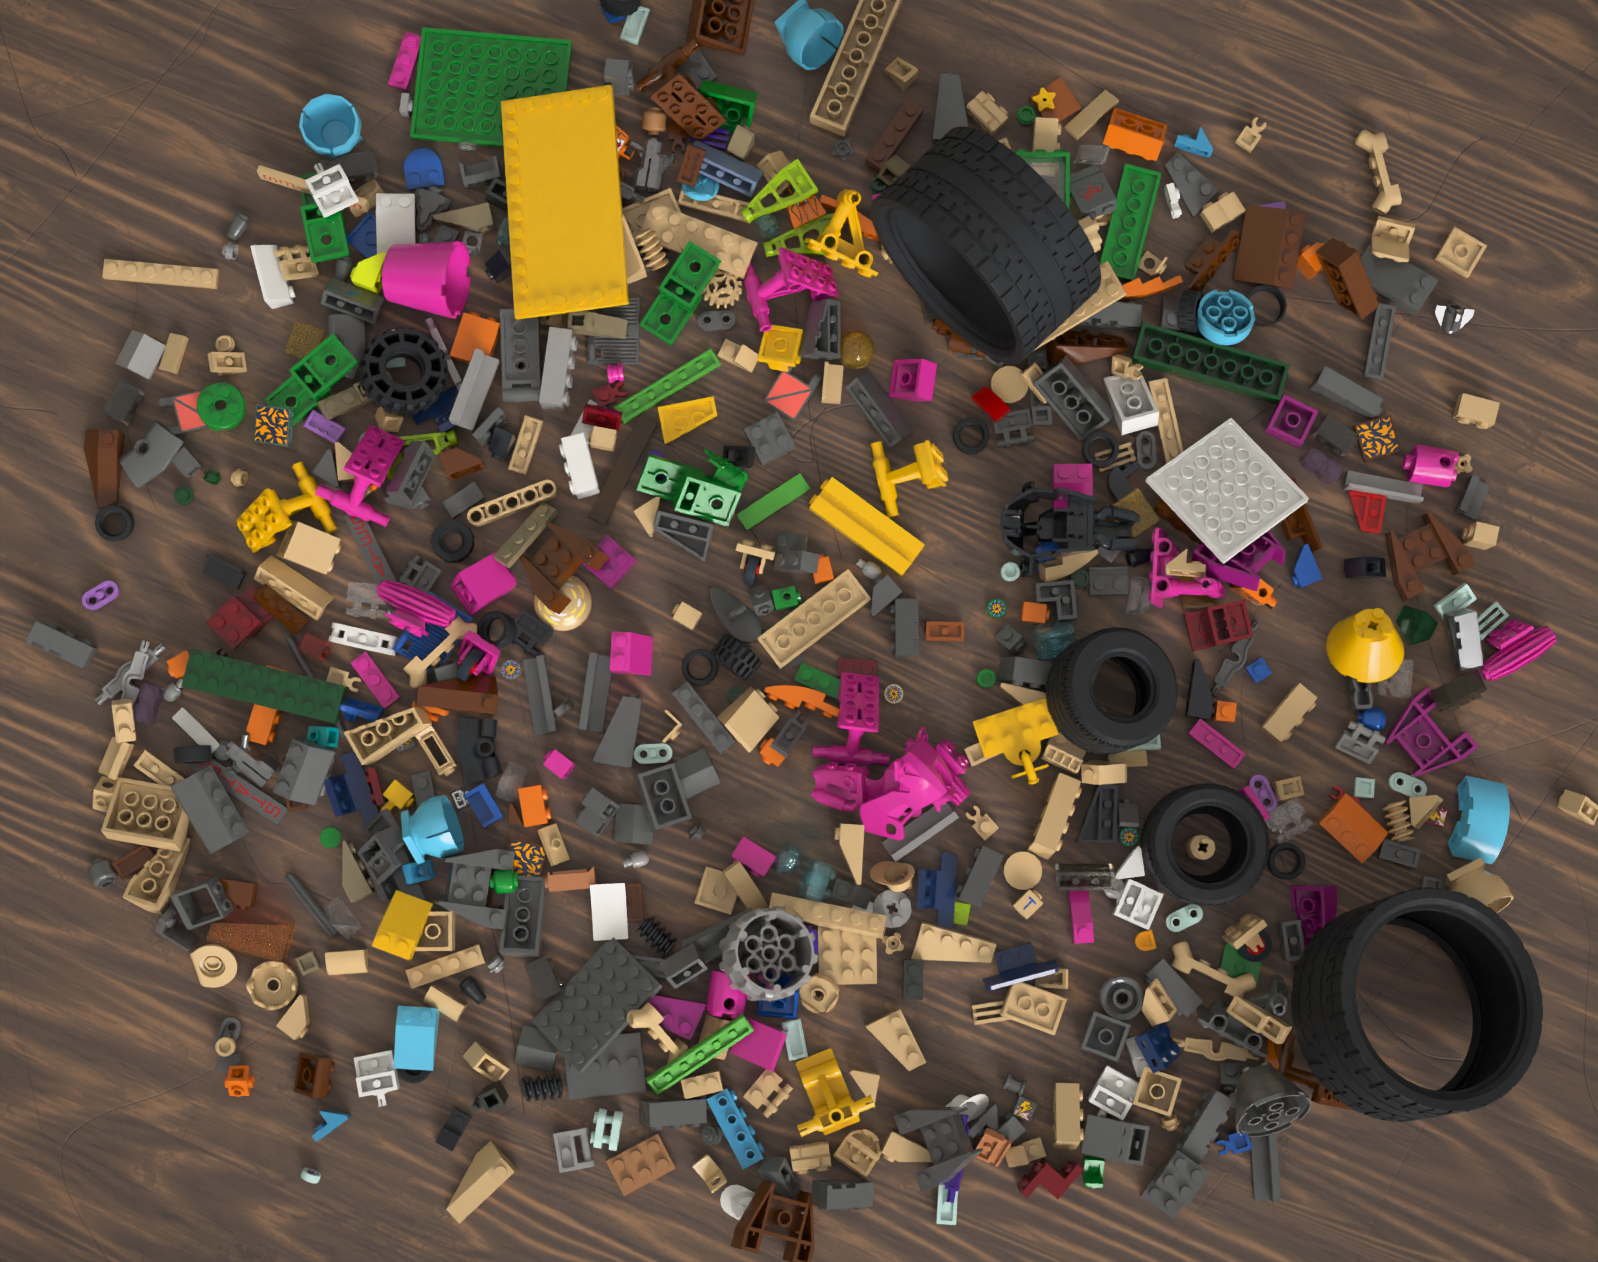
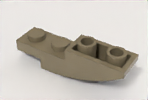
(345, 401)

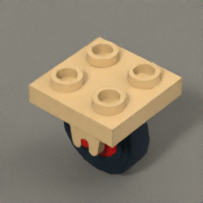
(752, 565)
(1249, 938)

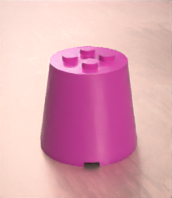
(428, 276)

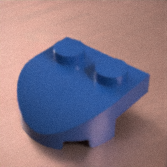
(423, 169)

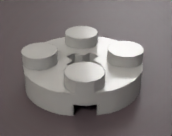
(902, 903)

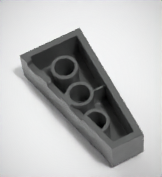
(1204, 1125)

